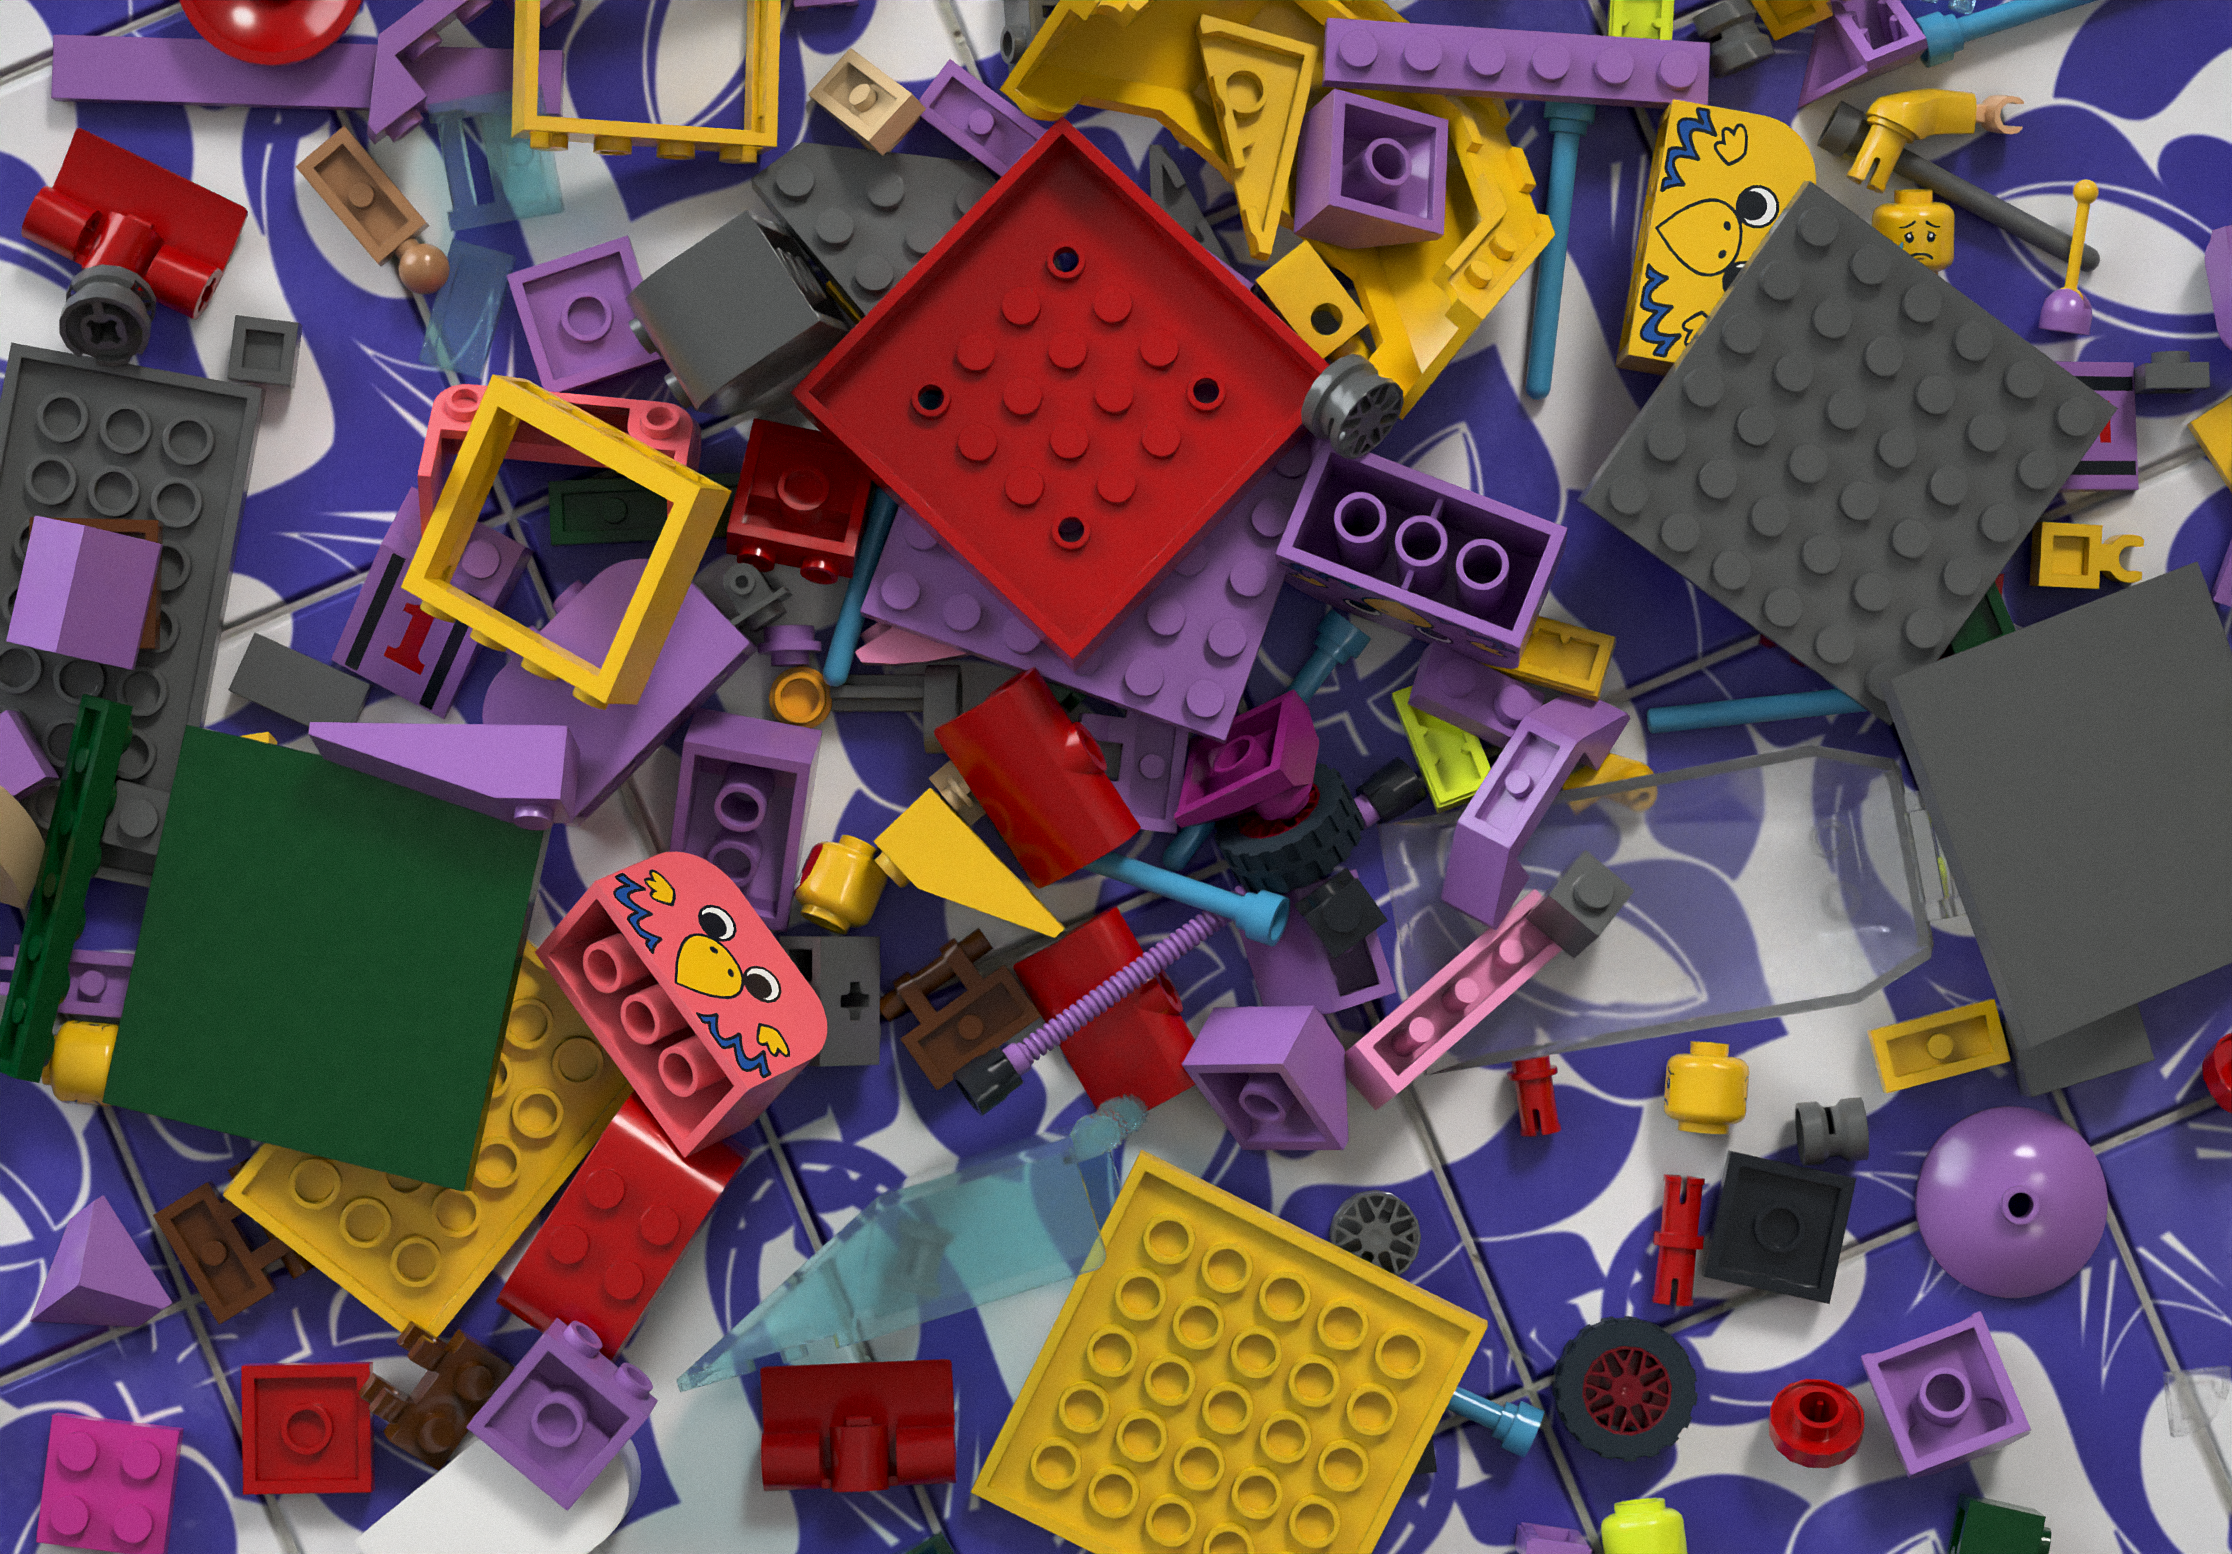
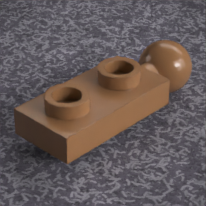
(374, 210)

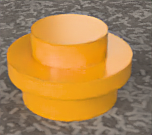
(800, 697)

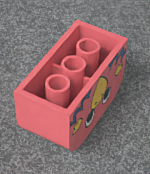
(687, 994)

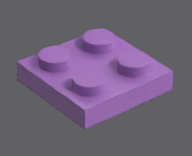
(580, 316)

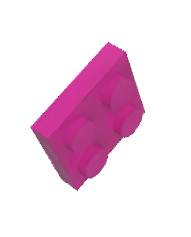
(109, 1484)

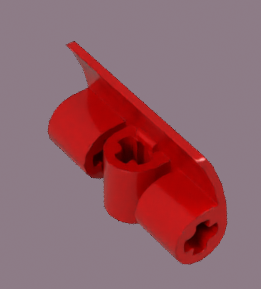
(137, 217)
(1038, 778)
(1133, 1044)
(858, 1425)

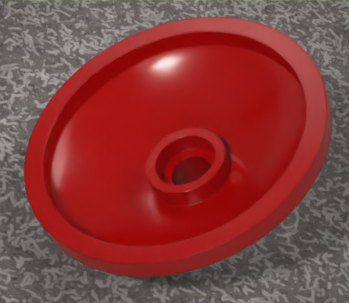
(271, 29)

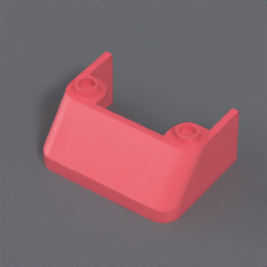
(651, 422)

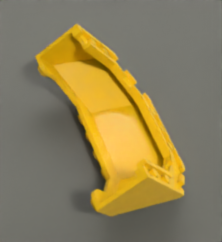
(1416, 295)

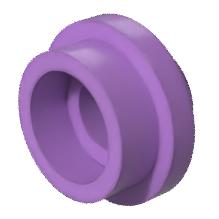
(789, 645)

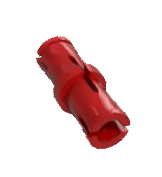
(1678, 1240)

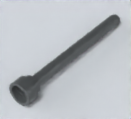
(1846, 134)

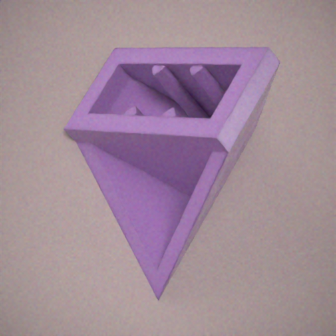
(1859, 45)
(99, 1275)

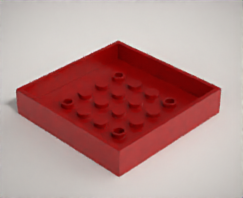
(1066, 393)

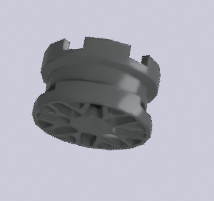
(104, 295)
(1352, 406)
(1377, 1230)

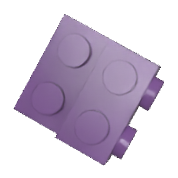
(564, 1411)

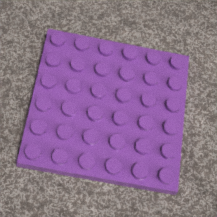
(1171, 660)

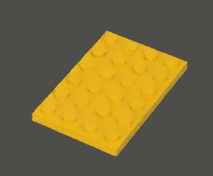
(427, 1247)

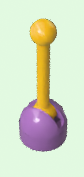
(2068, 308)

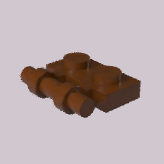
(969, 1025)
(218, 1252)

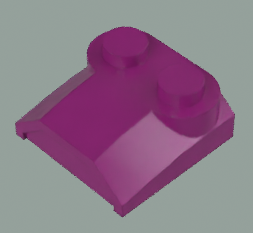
(1259, 768)

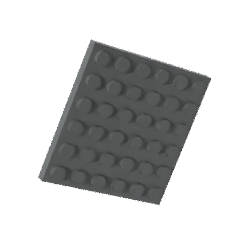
(1847, 451)

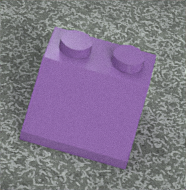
(1370, 173)
(1273, 1077)

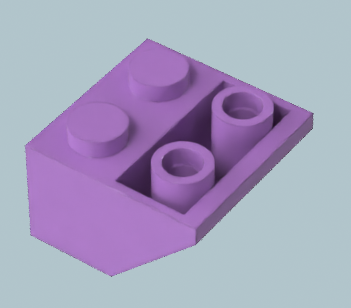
(1305, 974)

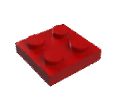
(306, 1428)

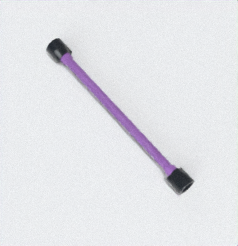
(998, 1072)

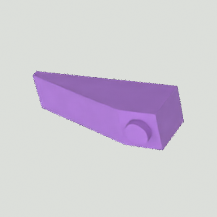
(497, 770)

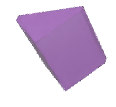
(84, 592)

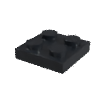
(1778, 1227)

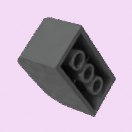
(735, 315)

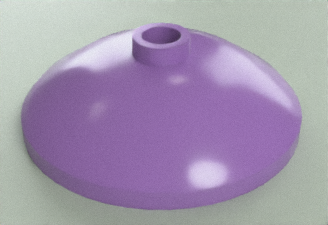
(1967, 1192)

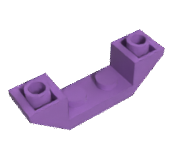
(395, 93)
(1515, 795)

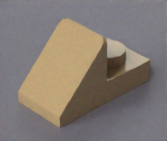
(867, 103)

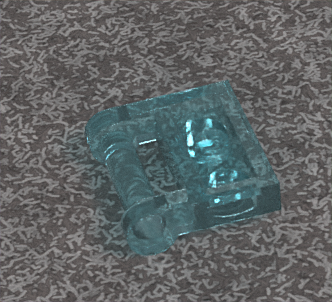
(521, 178)

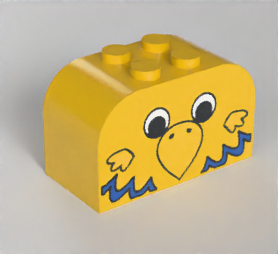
(1706, 208)

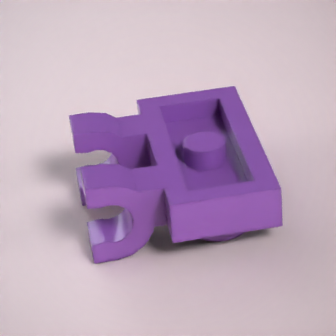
(1148, 765)

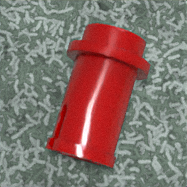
(1534, 1092)

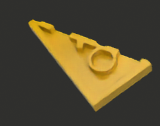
(1259, 102)

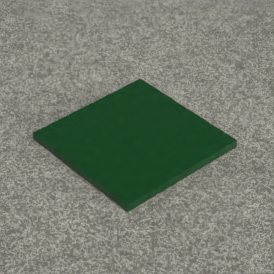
(325, 961)

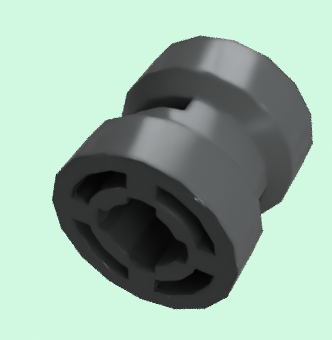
(1733, 37)
(1831, 1131)

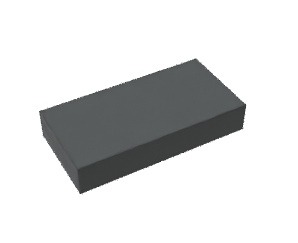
(298, 684)

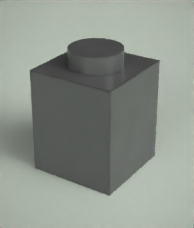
(1580, 904)

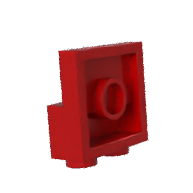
(798, 504)

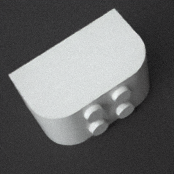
(493, 1509)

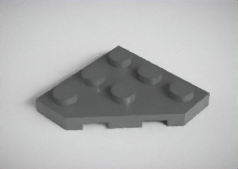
(866, 212)

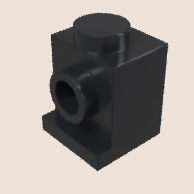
(1340, 913)

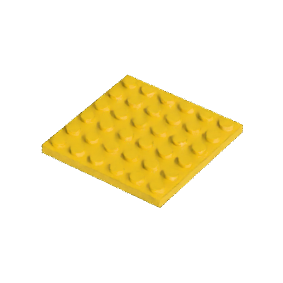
(1226, 1386)

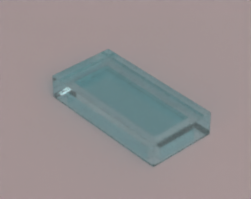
(467, 309)

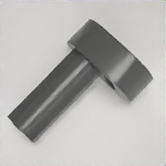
(934, 694)

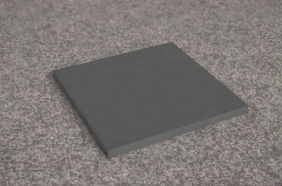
(2085, 799)

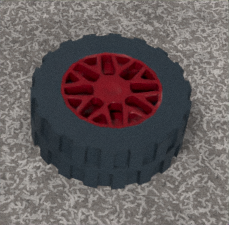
(1298, 849)
(1624, 1388)

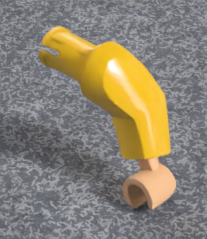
(1916, 115)

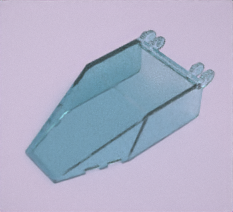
(944, 1244)

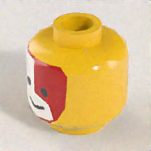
(840, 884)

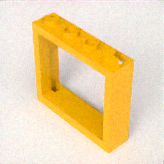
(670, 141)
(663, 583)

